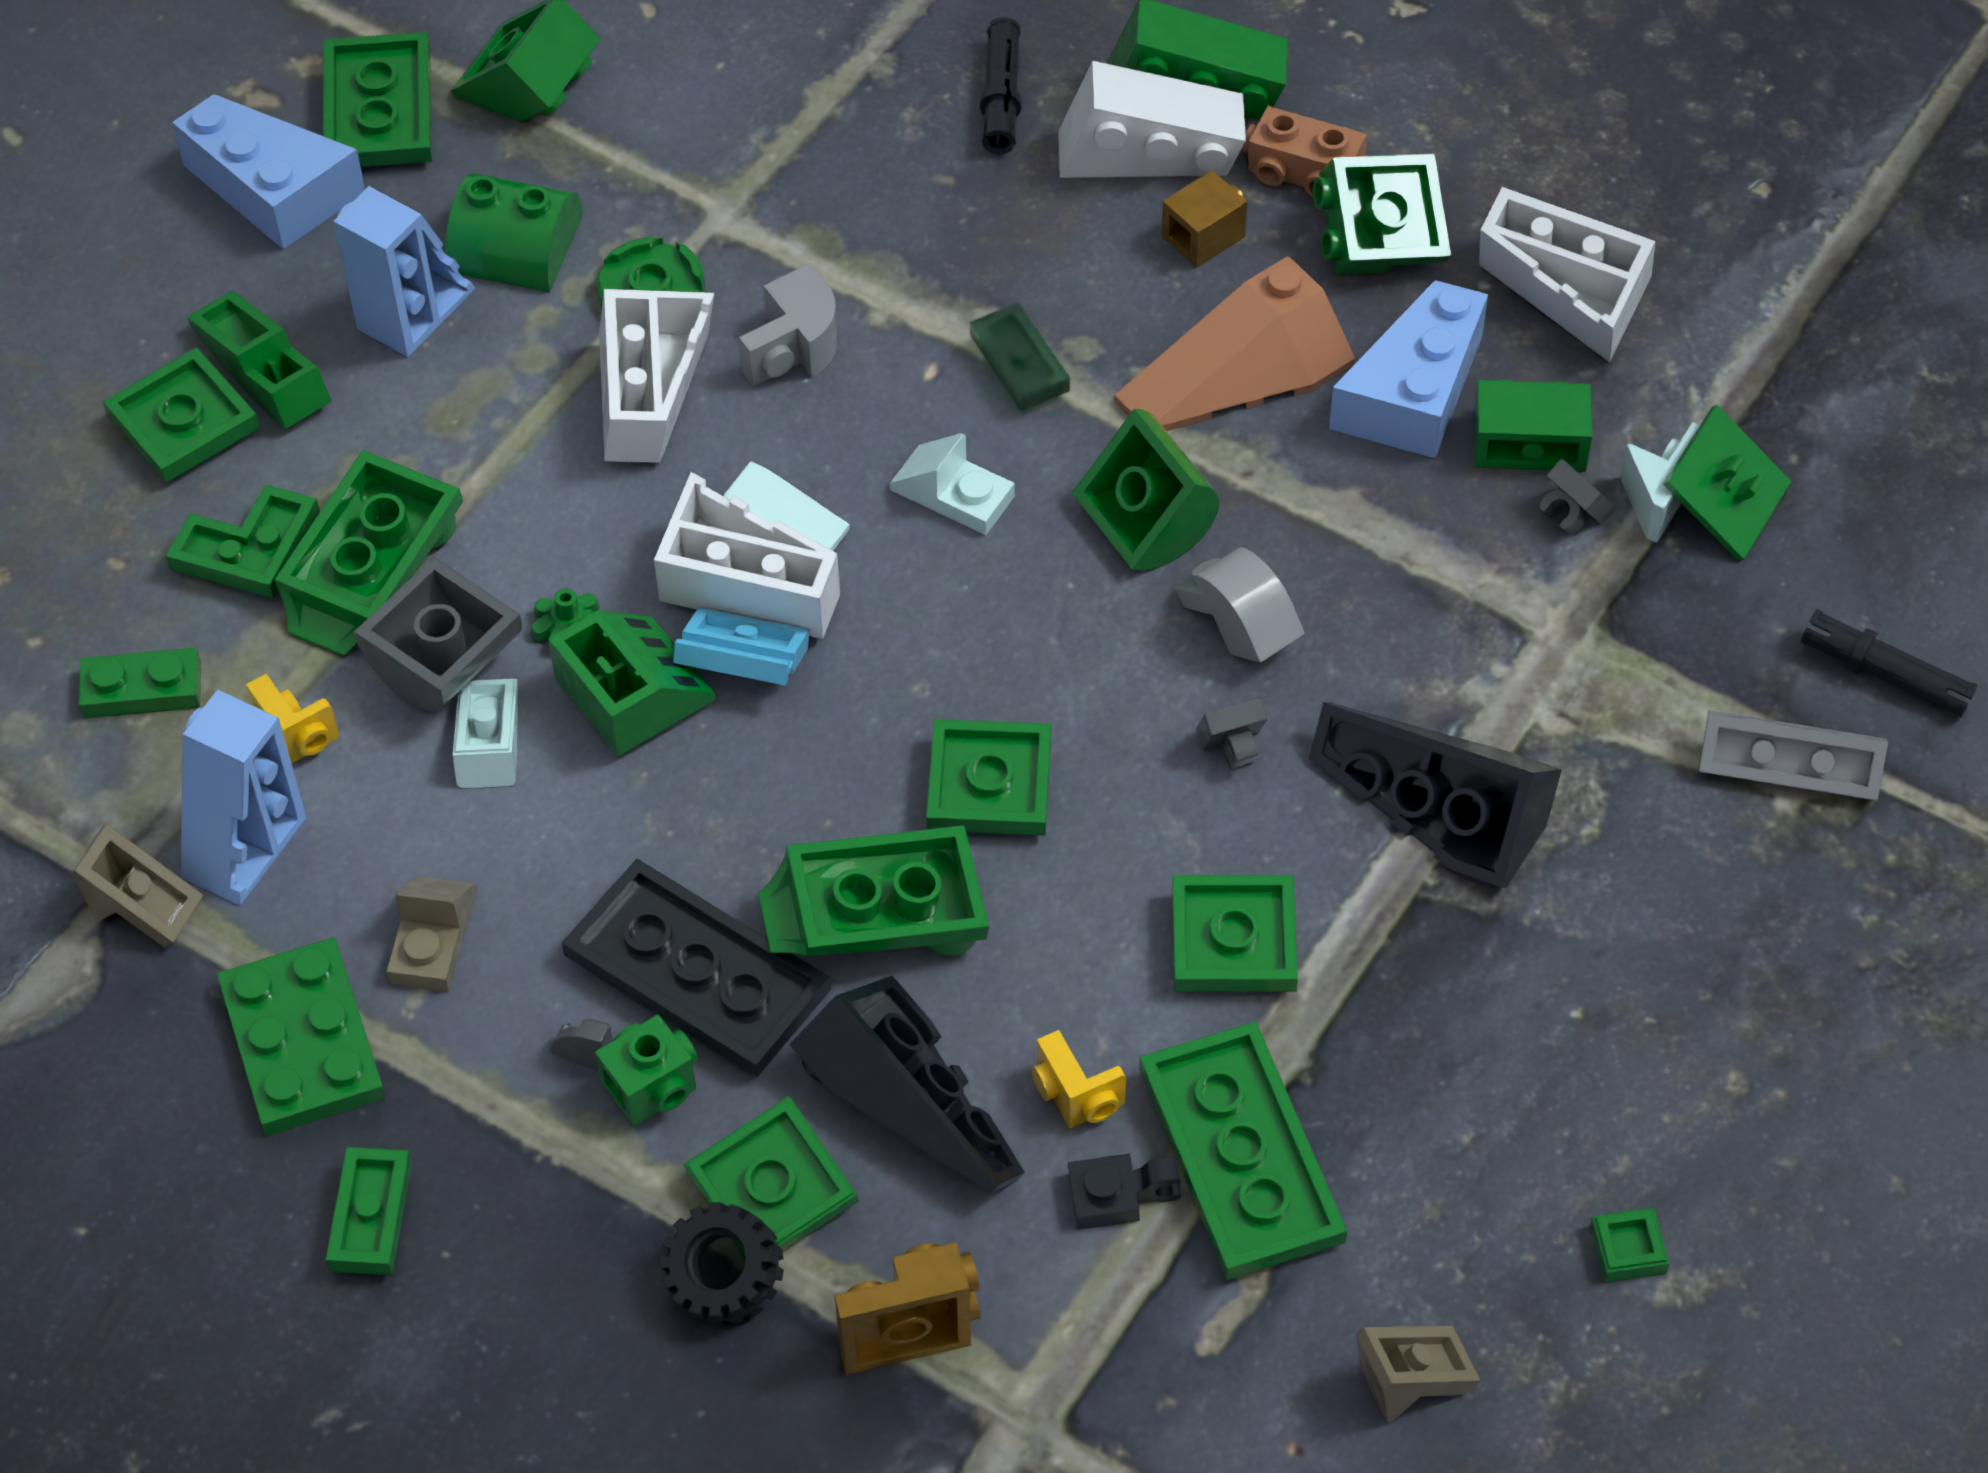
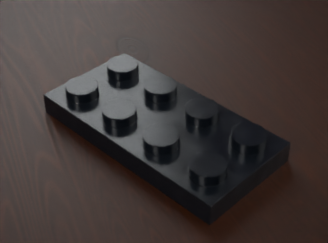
(696, 967)

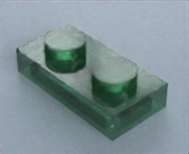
(1019, 356)

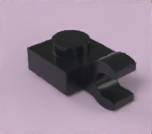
(1110, 1190)

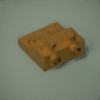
(915, 1315)

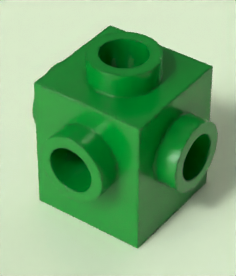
(647, 1069)

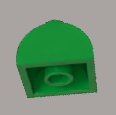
(511, 230)
(1147, 494)

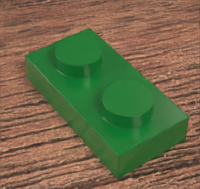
(140, 682)
(369, 1211)

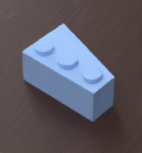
(396, 271)
(1413, 373)

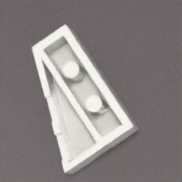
(1148, 126)
(1567, 266)
(647, 365)
(742, 564)

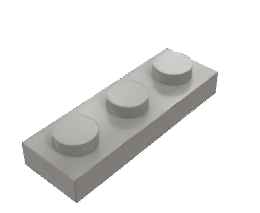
(1793, 755)

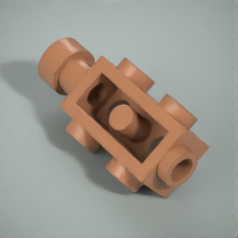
(1297, 147)

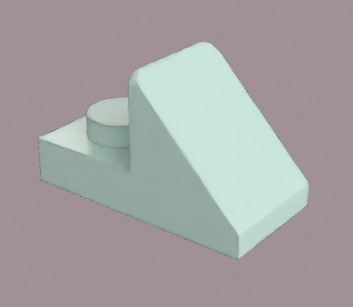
(1643, 481)
(954, 487)

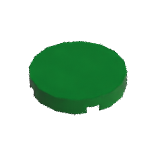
(651, 267)

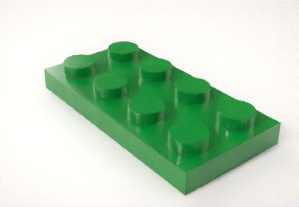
(1242, 1150)

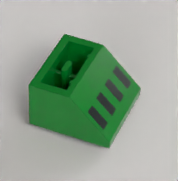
(625, 677)

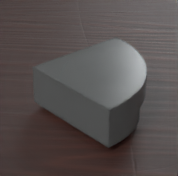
(581, 1042)

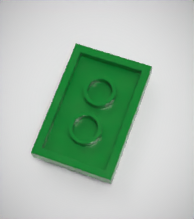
(379, 97)
(300, 1036)

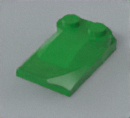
(363, 549)
(876, 895)

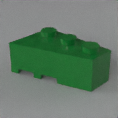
(1204, 52)

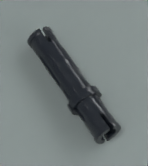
(1000, 100)
(1888, 663)

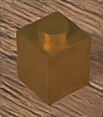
(1204, 218)

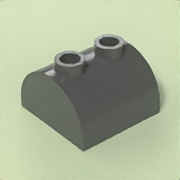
(435, 635)

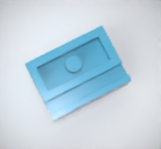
(741, 646)

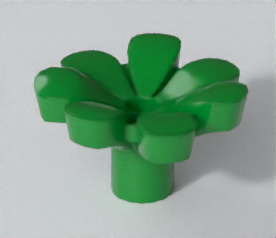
(561, 613)

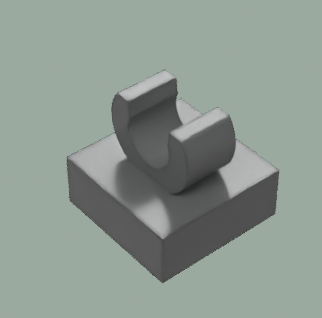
(1578, 495)
(1234, 730)

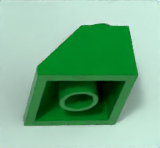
(529, 62)

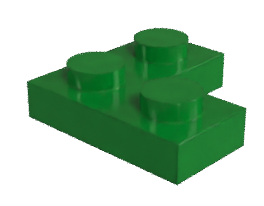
(248, 554)

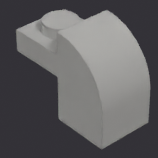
(797, 331)
(1245, 602)

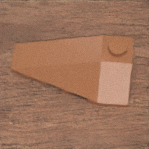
(1255, 344)

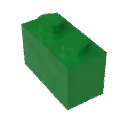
(1531, 424)

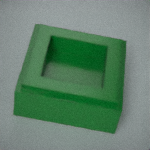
(1629, 1244)

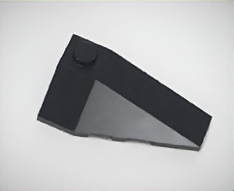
(1454, 795)
(882, 1059)

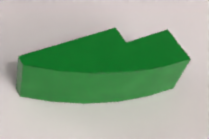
(260, 358)

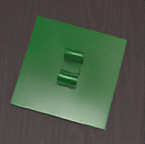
(1727, 482)

